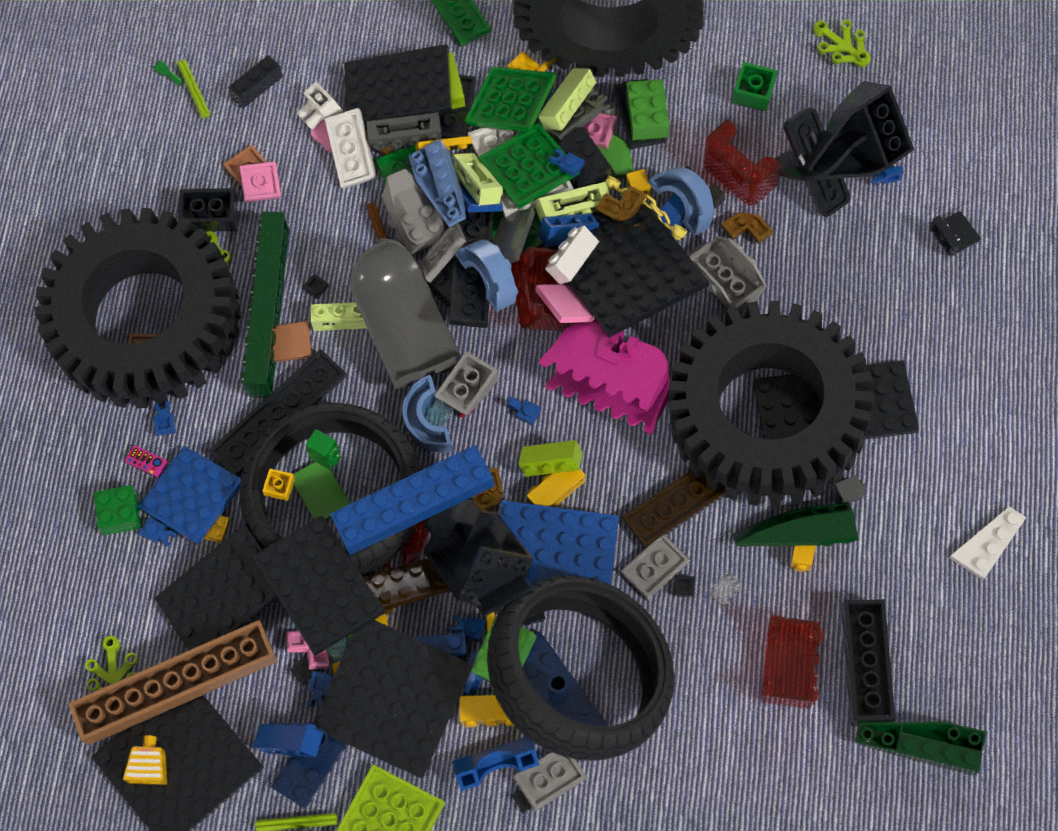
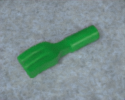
(164, 70)

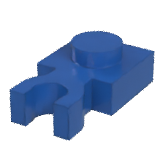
(569, 164)
(164, 421)
(155, 531)
(471, 627)
(319, 685)

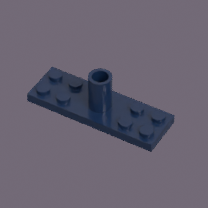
(547, 670)
(305, 775)

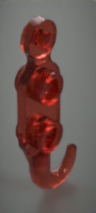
(414, 546)

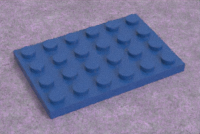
(563, 540)

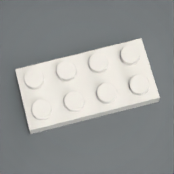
(350, 148)

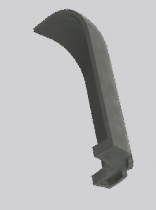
(402, 314)

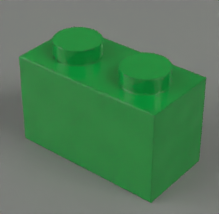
(323, 449)

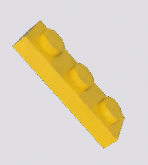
(460, 143)

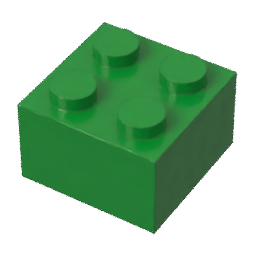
(754, 86)
(117, 510)

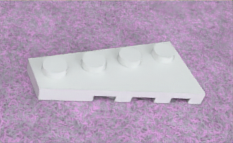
(987, 545)

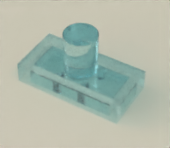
(439, 414)

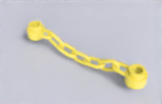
(677, 231)

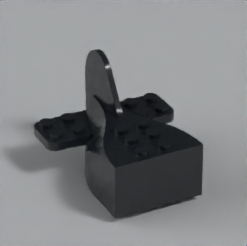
(860, 141)

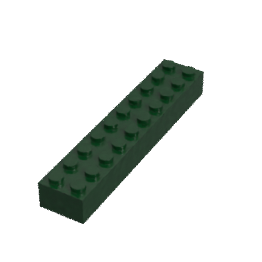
(266, 304)

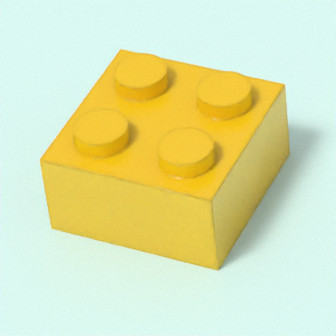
(523, 62)
(278, 484)
(218, 530)

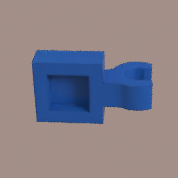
(889, 175)
(526, 412)

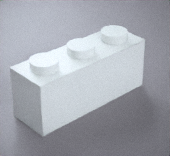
(571, 254)

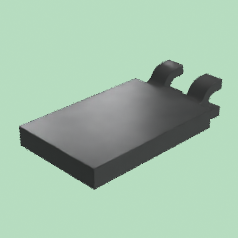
(584, 114)

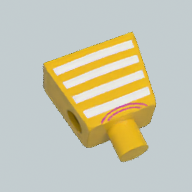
(146, 764)

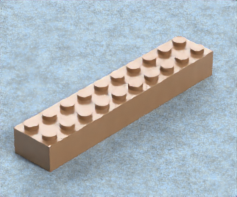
(172, 683)

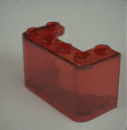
(734, 170)
(528, 274)
(791, 662)

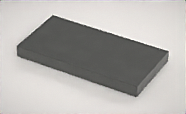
(513, 233)

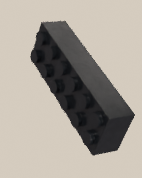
(867, 661)

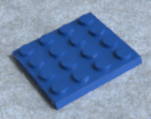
(191, 495)

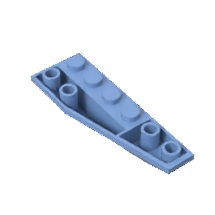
(439, 181)

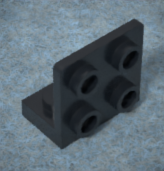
(954, 233)

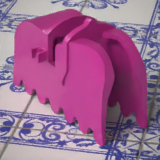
(614, 374)

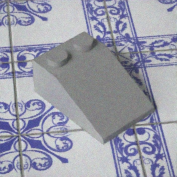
(467, 384)

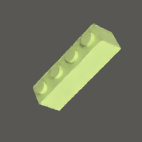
(567, 99)

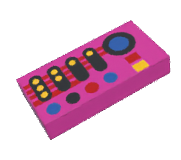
(146, 461)

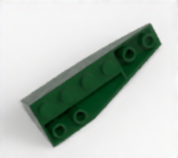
(802, 527)
(930, 743)

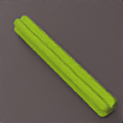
(193, 88)
(296, 822)

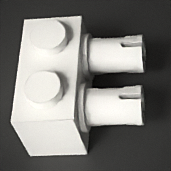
(320, 103)

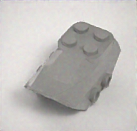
(411, 212)
(730, 272)

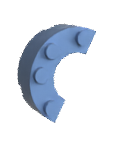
(693, 193)
(493, 269)
(422, 432)

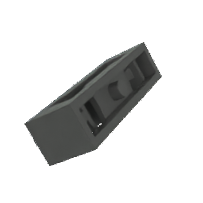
(403, 131)

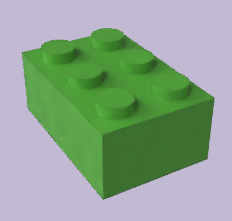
(647, 109)
(526, 641)

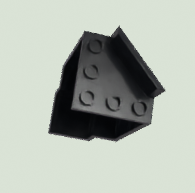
(478, 556)

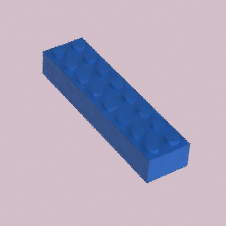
(412, 499)

